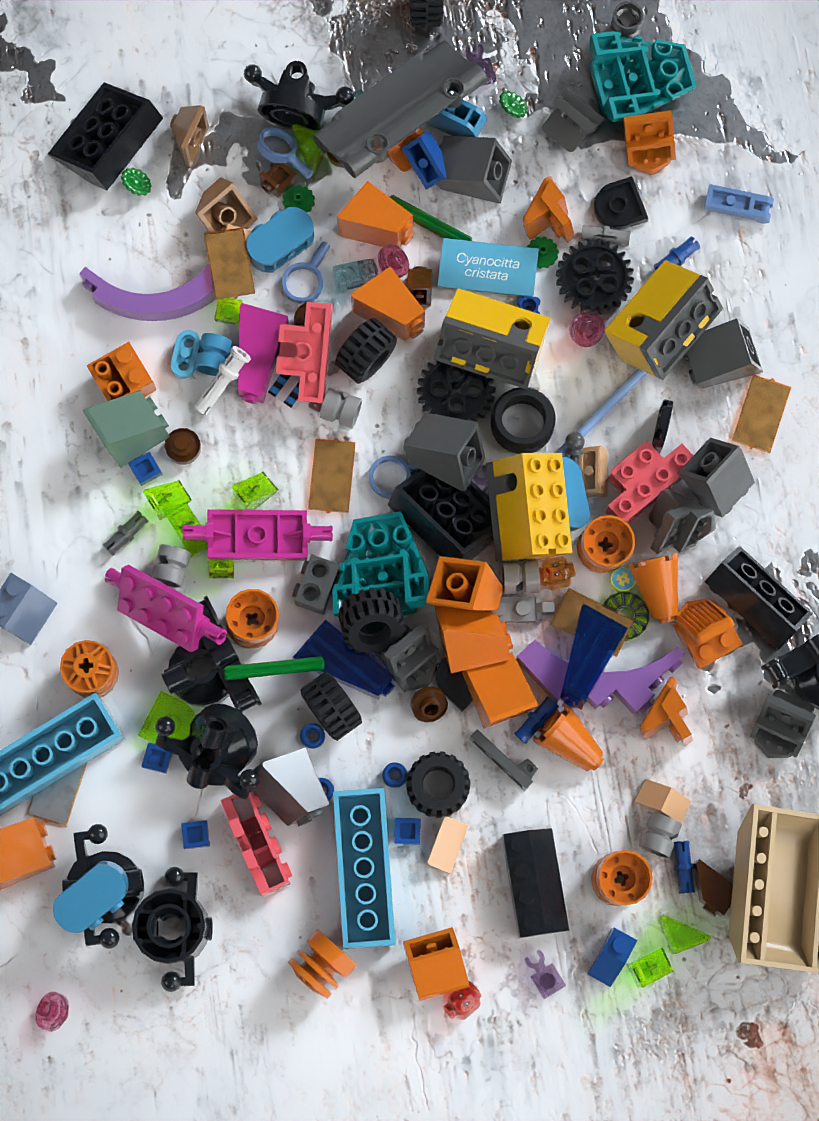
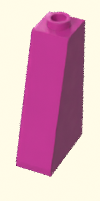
(260, 341)

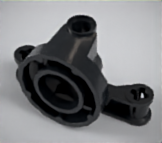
(800, 667)
(213, 687)

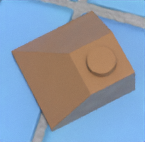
(189, 131)
(224, 205)

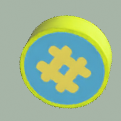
(622, 580)

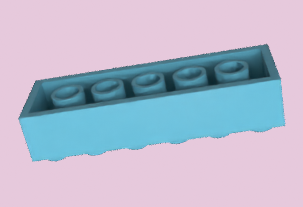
(55, 750)
(364, 868)

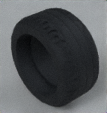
(522, 396)

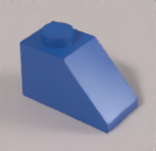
(426, 159)
(612, 957)

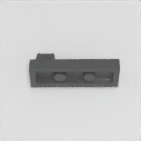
(519, 774)

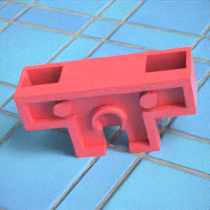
(306, 351)
(642, 479)
(256, 844)

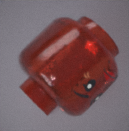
(462, 1002)

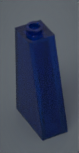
(591, 651)
(346, 665)

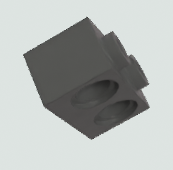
(322, 585)

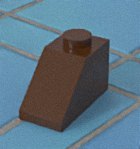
(420, 284)
(712, 889)

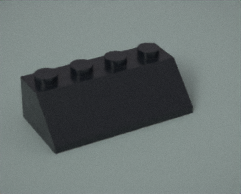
(758, 597)
(535, 882)

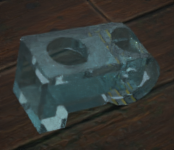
(353, 274)

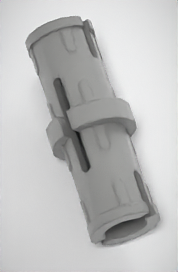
(621, 238)

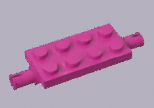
(257, 534)
(162, 608)

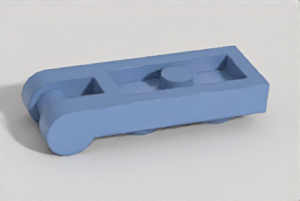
(738, 203)

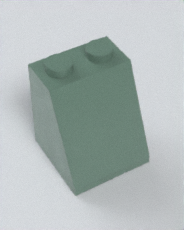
(128, 426)

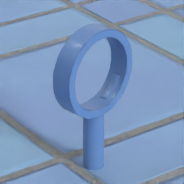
(282, 158)
(312, 266)
(407, 467)

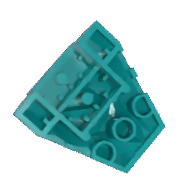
(637, 74)
(383, 557)

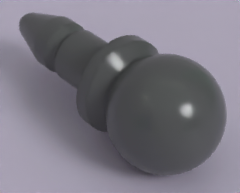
(574, 443)

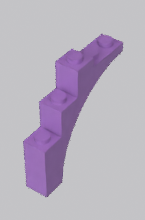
(629, 686)

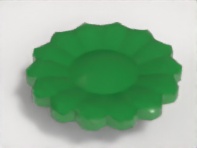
(513, 104)
(136, 181)
(299, 197)
(547, 251)

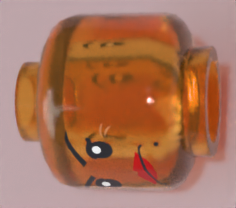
(556, 573)

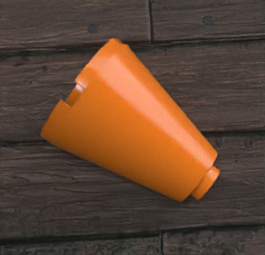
(658, 586)
(570, 739)

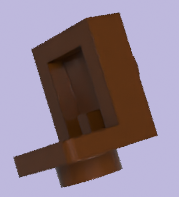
(277, 179)

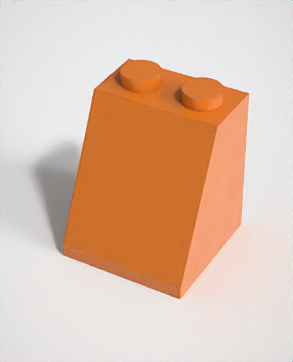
(375, 219)
(391, 304)
(464, 585)
(472, 638)
(499, 691)
(24, 852)

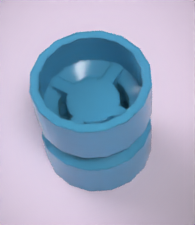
(214, 350)

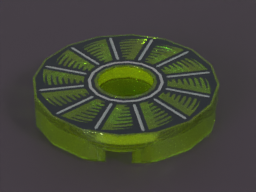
(635, 606)

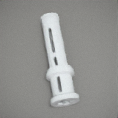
(227, 371)

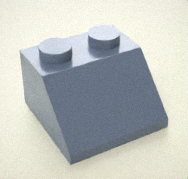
(23, 608)

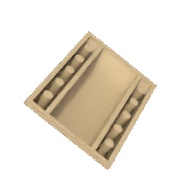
(776, 890)

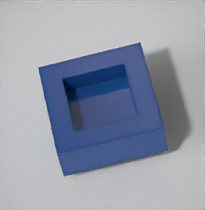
(145, 468)
(156, 759)
(407, 831)
(195, 834)

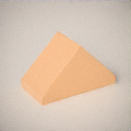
(663, 800)

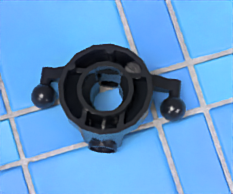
(294, 99)
(216, 749)
(98, 834)
(180, 905)

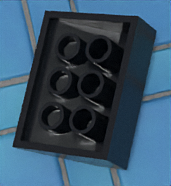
(106, 135)
(443, 516)

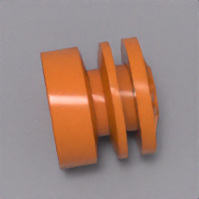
(615, 535)
(252, 604)
(99, 679)
(636, 880)
(321, 964)

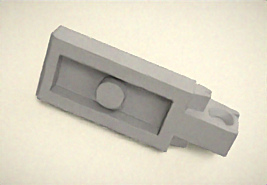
(523, 609)

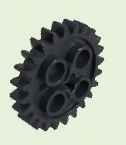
(590, 256)
(472, 403)

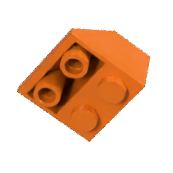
(121, 373)
(436, 964)

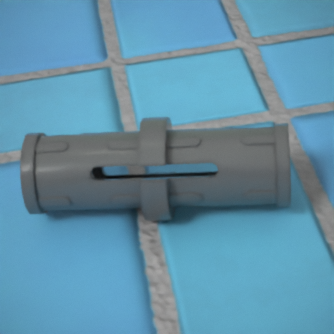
(125, 533)

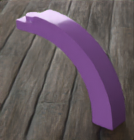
(155, 306)

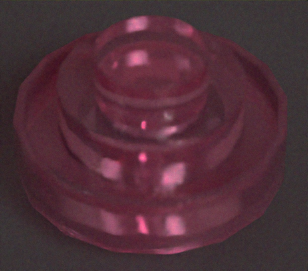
(395, 257)
(586, 329)
(52, 1011)

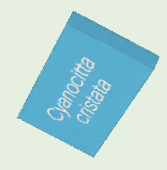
(488, 267)

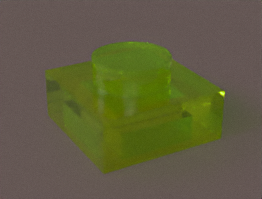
(228, 311)
(220, 569)

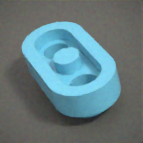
(185, 355)

